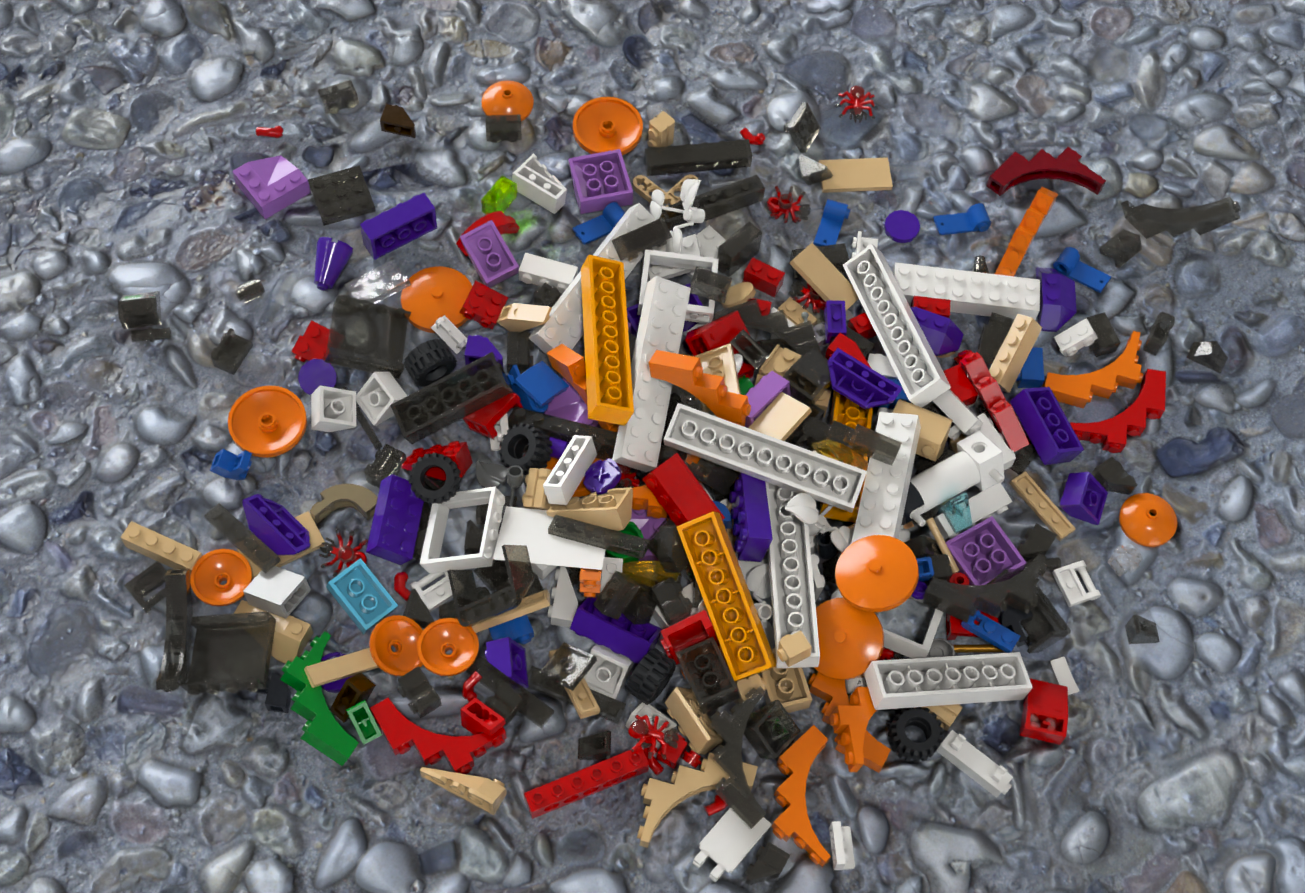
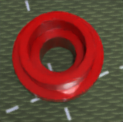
(692, 758)

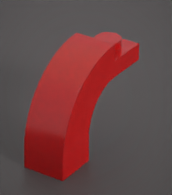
(503, 223)

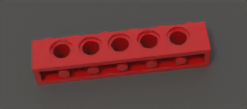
(586, 782)

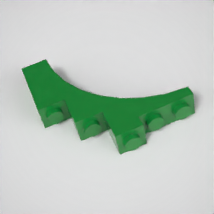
(321, 728)

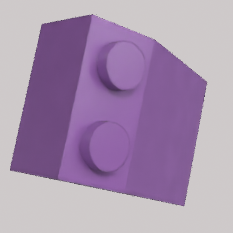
(489, 254)

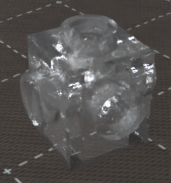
(1125, 559)

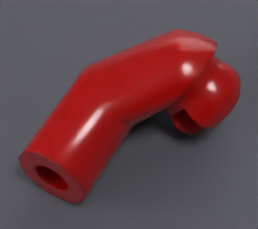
(275, 132)
(754, 140)
(399, 585)
(468, 686)
(654, 765)
(715, 807)

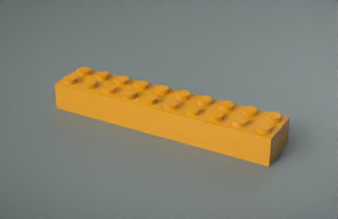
(606, 341)

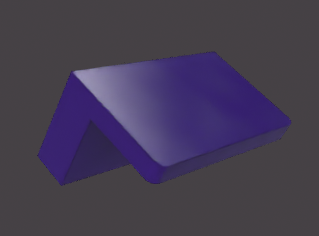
(834, 319)

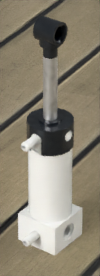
(975, 464)

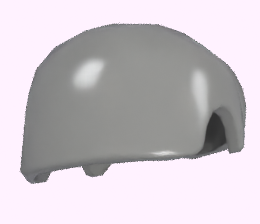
(941, 648)

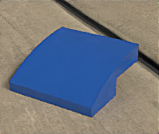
(541, 383)

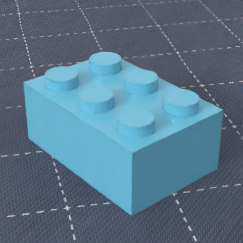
(361, 596)

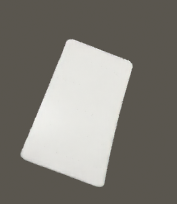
(1064, 675)

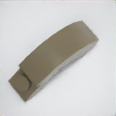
(344, 496)

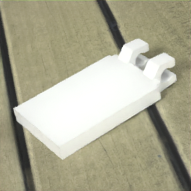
(729, 843)

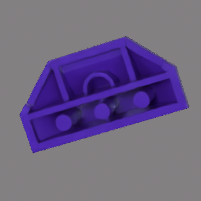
(1056, 299)
(939, 331)
(860, 382)
(275, 526)

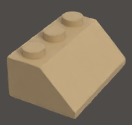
(933, 429)
(691, 722)

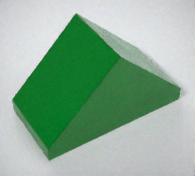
(363, 722)

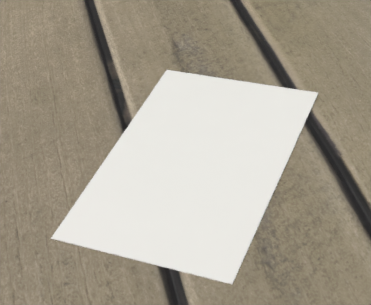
(530, 528)

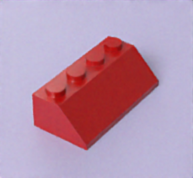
(679, 491)

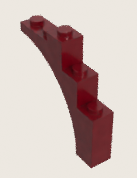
(1044, 166)

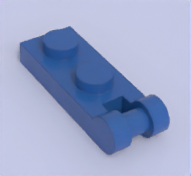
(992, 632)

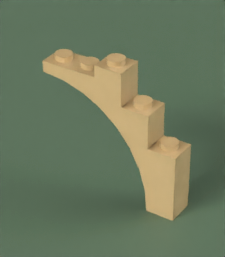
(687, 783)

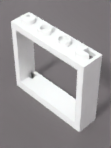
(694, 312)
(436, 528)
(908, 647)

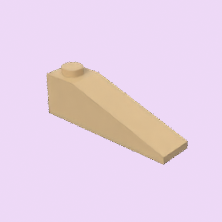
(605, 510)
(290, 634)
(474, 789)

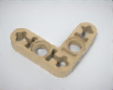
(650, 187)

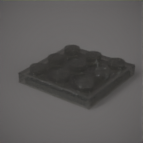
(341, 195)

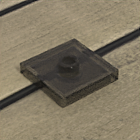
(568, 666)

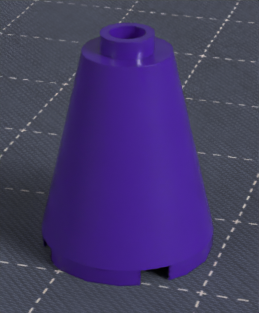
(330, 261)

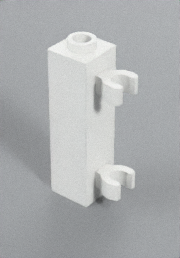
(962, 416)
(975, 764)

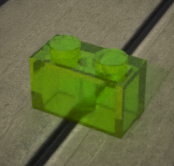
(499, 196)

